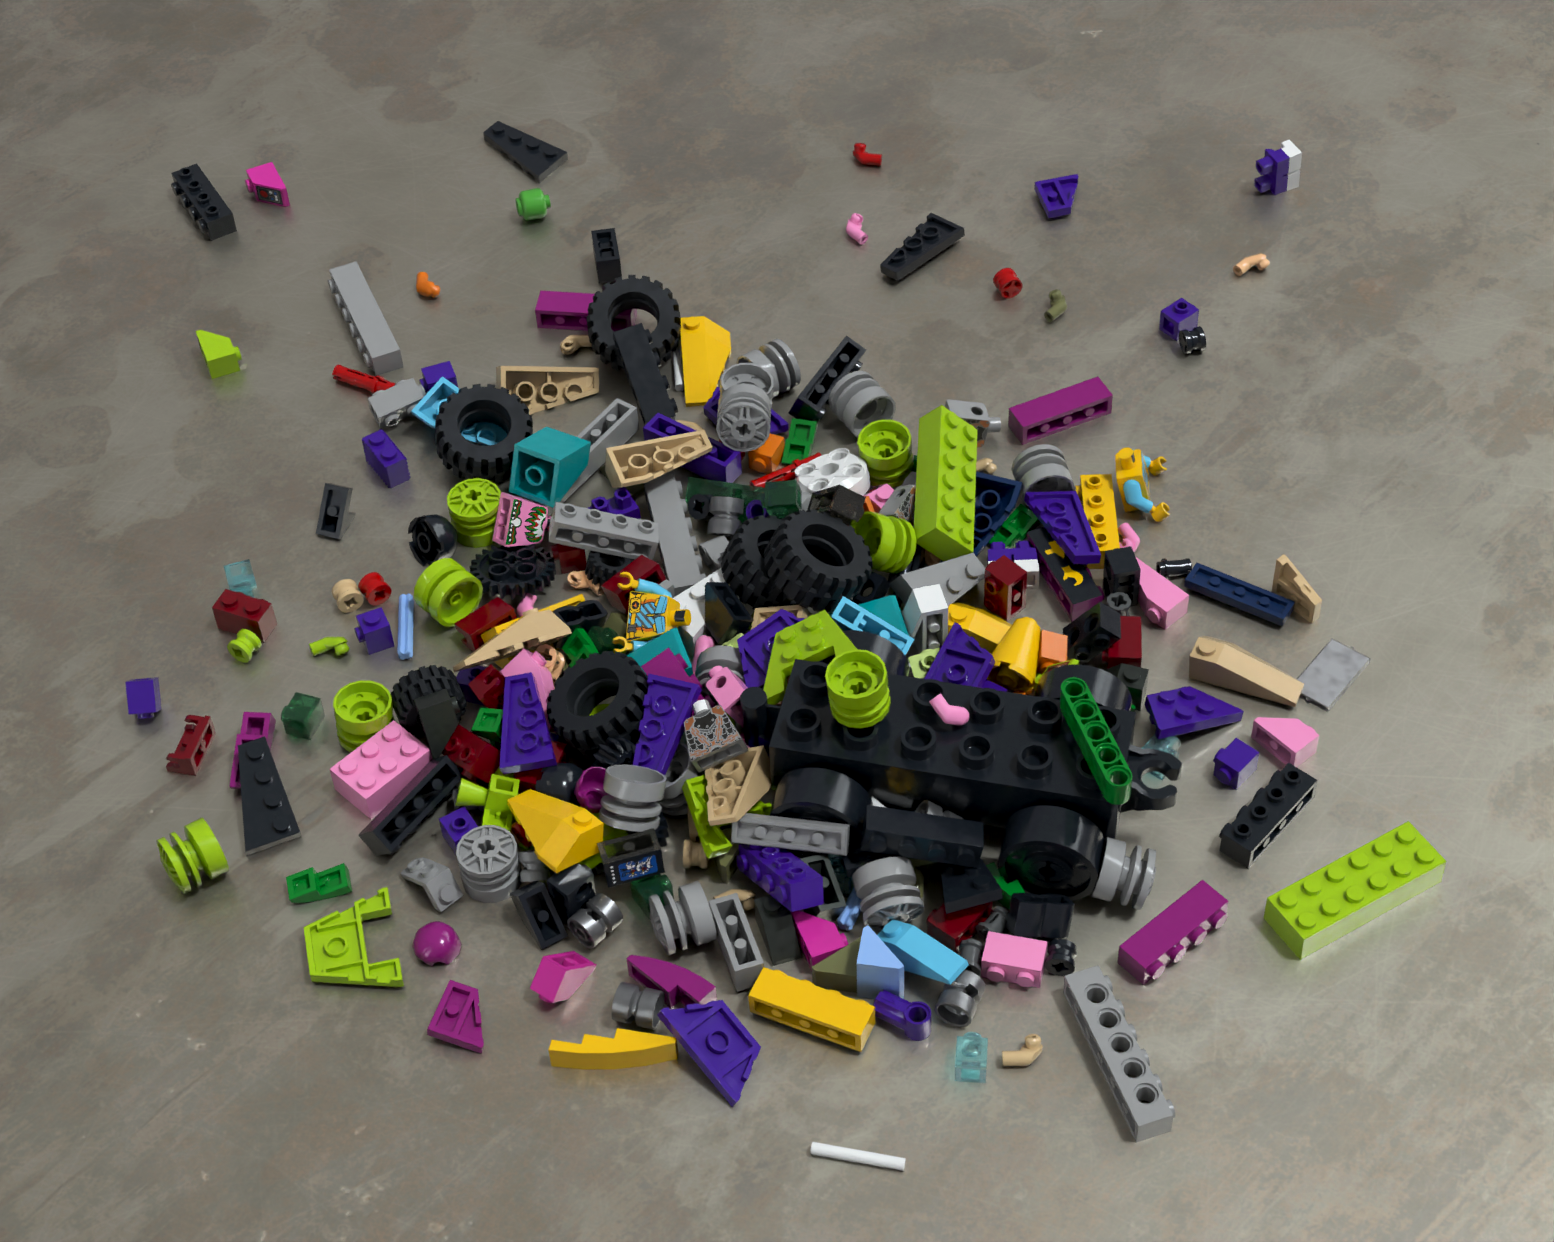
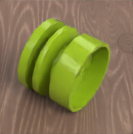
(887, 452)
(474, 511)
(889, 541)
(858, 688)
(361, 712)
(192, 855)

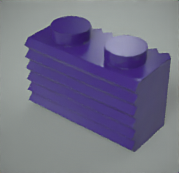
(385, 458)

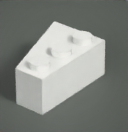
(694, 601)
(926, 619)

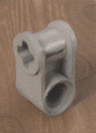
(712, 552)

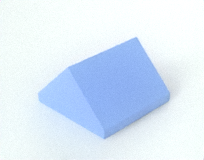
(877, 968)

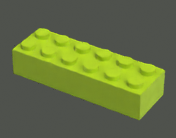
(945, 484)
(1354, 890)

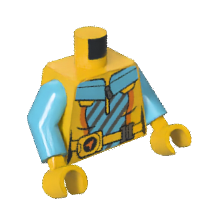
(1133, 482)
(649, 614)

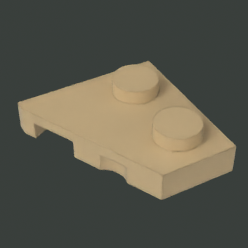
(1292, 585)

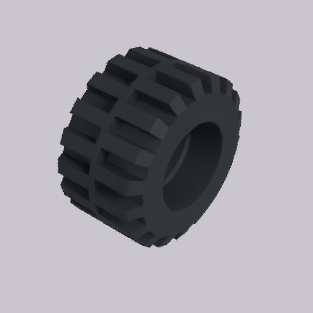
(419, 684)

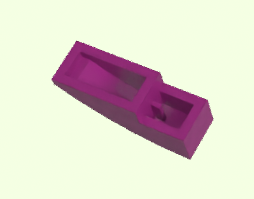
(253, 727)
(675, 981)

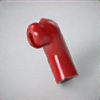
(864, 157)

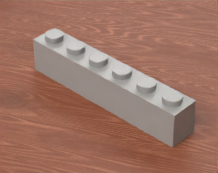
(365, 319)
(607, 430)
(675, 543)

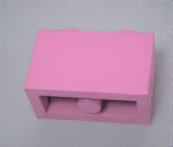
(1013, 959)

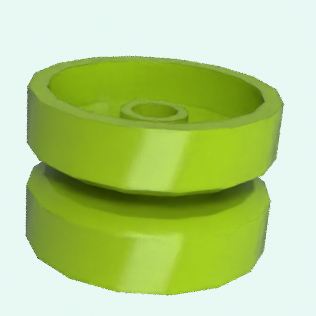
(447, 591)

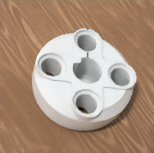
(834, 469)

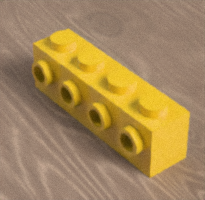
(1099, 507)
(812, 1009)

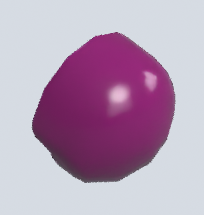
(590, 789)
(436, 943)

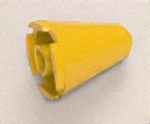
(1017, 656)

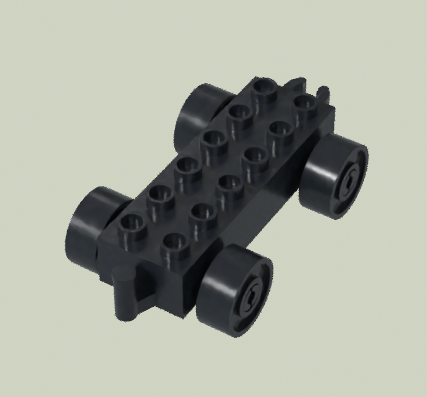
(1002, 768)

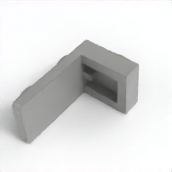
(436, 881)

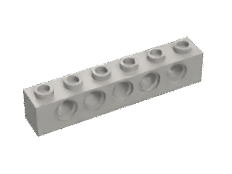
(1142, 1119)

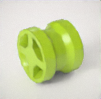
(244, 645)

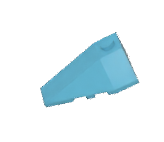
(428, 408)

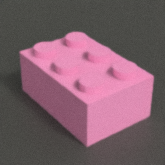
(380, 768)

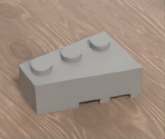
(953, 575)

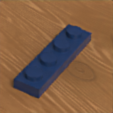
(1239, 594)

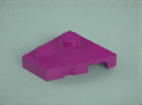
(458, 1017)

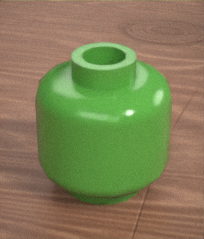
(532, 204)

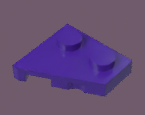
(1057, 194)

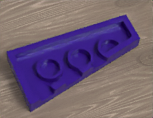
(1067, 524)
(666, 709)
(524, 727)

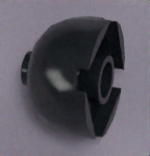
(432, 538)
(560, 782)

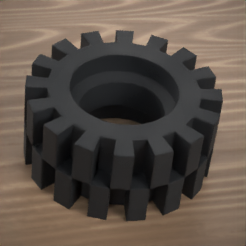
(604, 566)

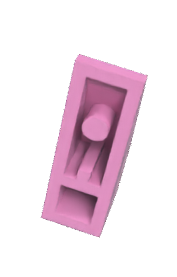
(1160, 598)
(533, 662)

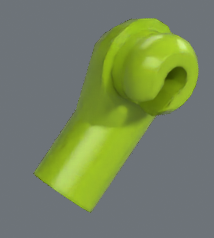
(329, 643)

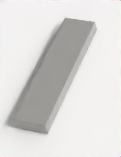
(792, 834)

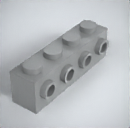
(603, 531)

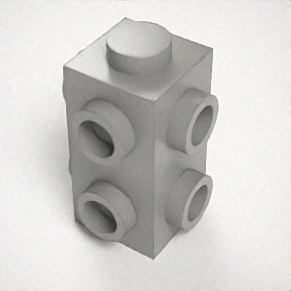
(396, 402)

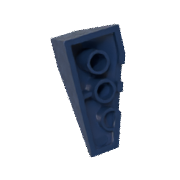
(993, 504)

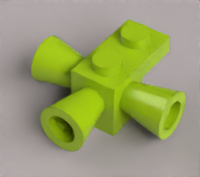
(493, 799)

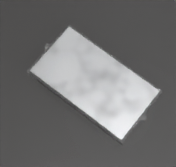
(1331, 674)

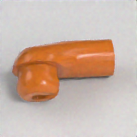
(425, 287)

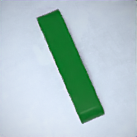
(1095, 741)

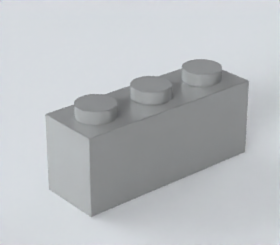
(736, 941)

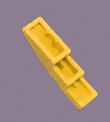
(623, 1051)

